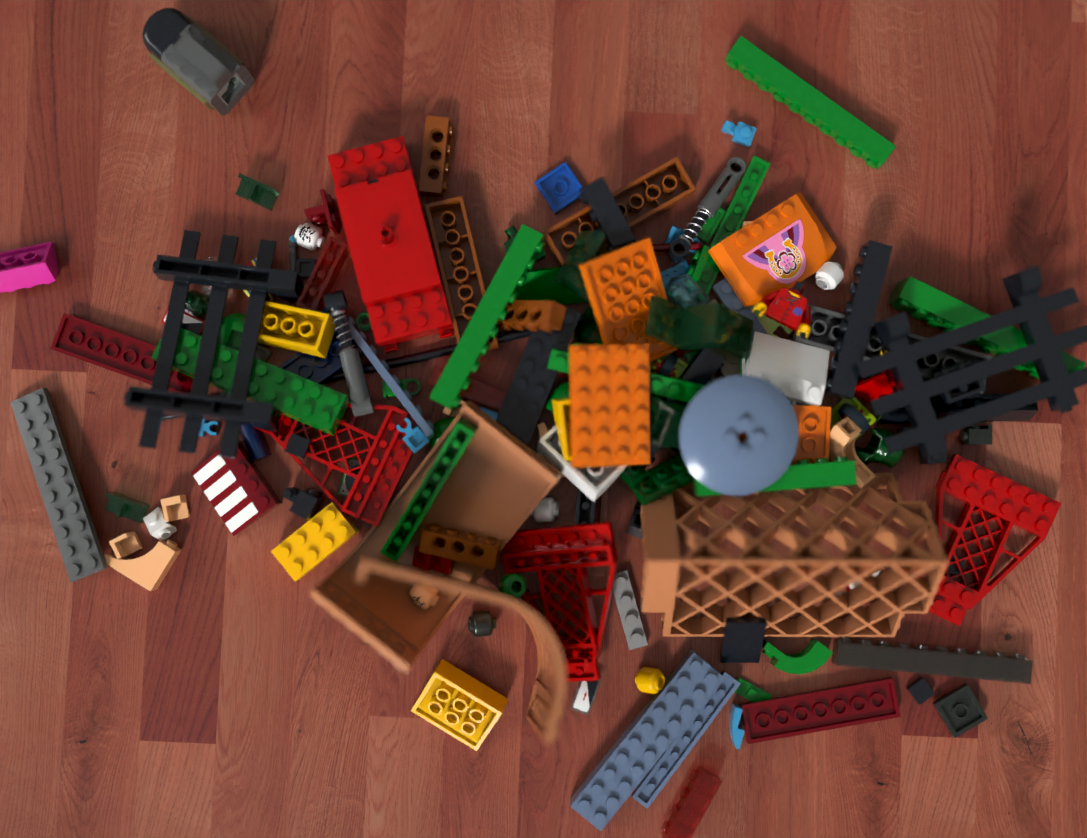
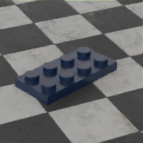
(318, 368)

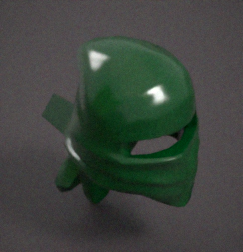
(877, 450)

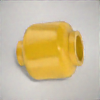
(650, 680)

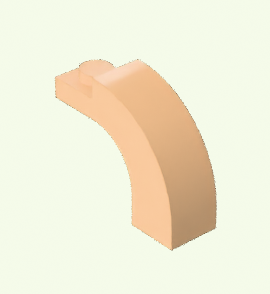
(842, 445)

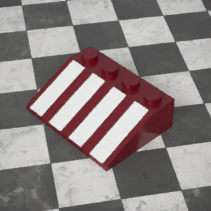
(236, 489)

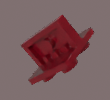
(324, 213)

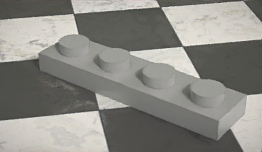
(628, 611)

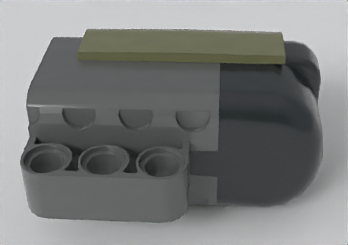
(196, 60)

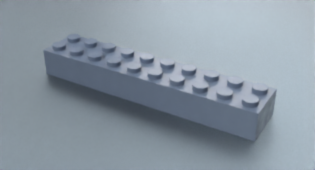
(645, 740)

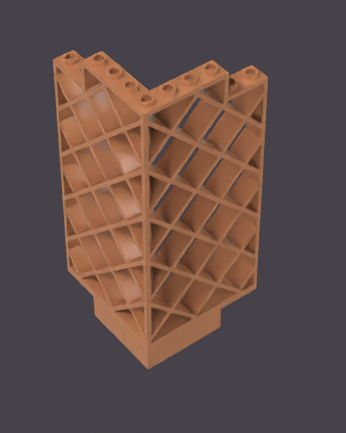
(756, 561)

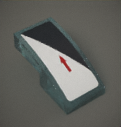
(585, 696)

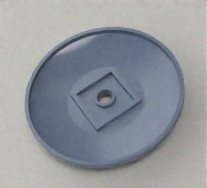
(711, 431)

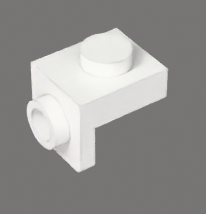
(157, 526)

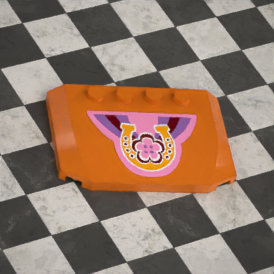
(774, 251)

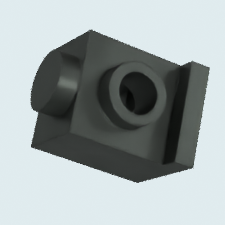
(976, 435)

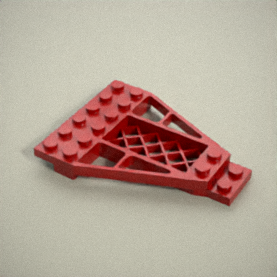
(377, 475)
(1004, 501)
(568, 549)

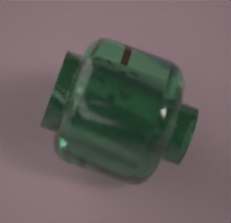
(197, 304)

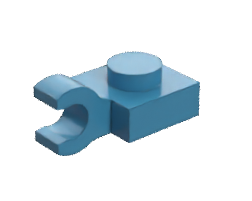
(742, 133)

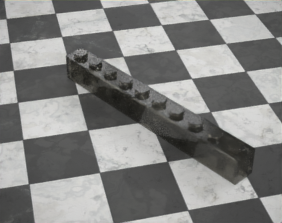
(932, 661)

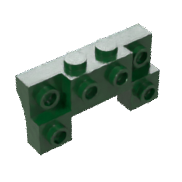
(658, 480)

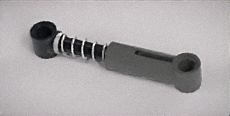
(707, 208)
(350, 359)

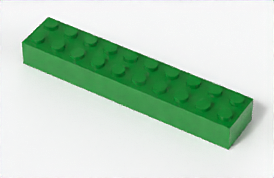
(950, 313)
(288, 392)

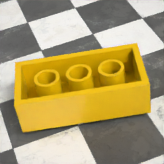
(296, 329)
(315, 541)

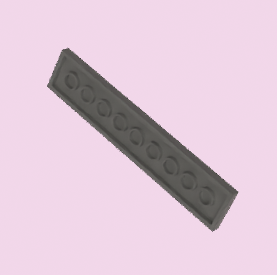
(59, 485)

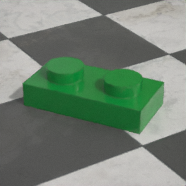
(698, 262)

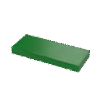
(751, 691)

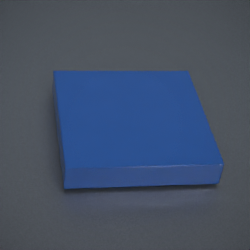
(559, 187)

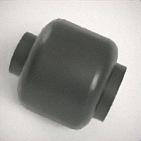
(481, 623)

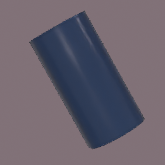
(255, 442)

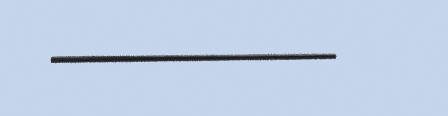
(419, 357)

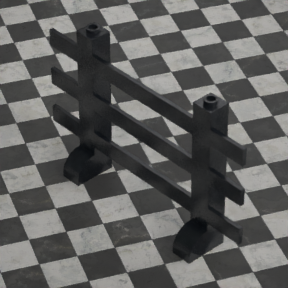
(1041, 348)
(196, 404)

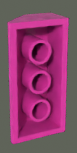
(28, 267)

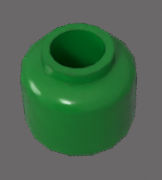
(516, 581)

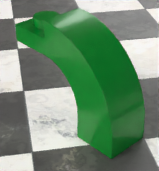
(806, 661)

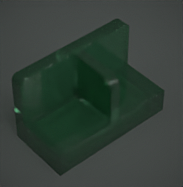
(257, 192)
(126, 507)

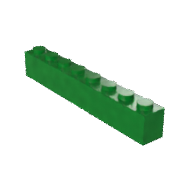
(803, 476)
(429, 489)

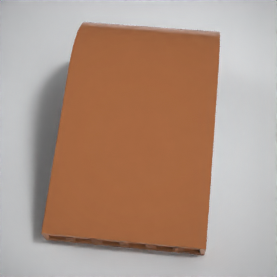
(486, 494)
(550, 680)

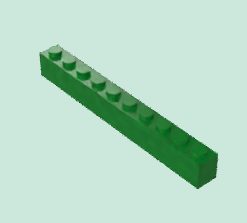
(809, 103)
(487, 317)

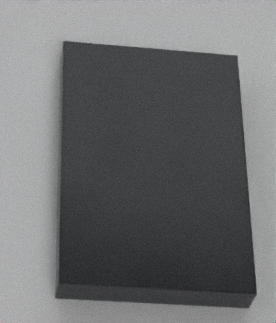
(742, 640)

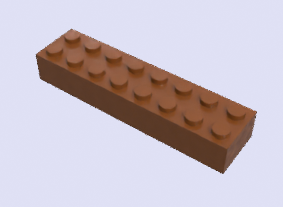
(637, 202)
(457, 261)

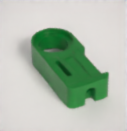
(404, 383)

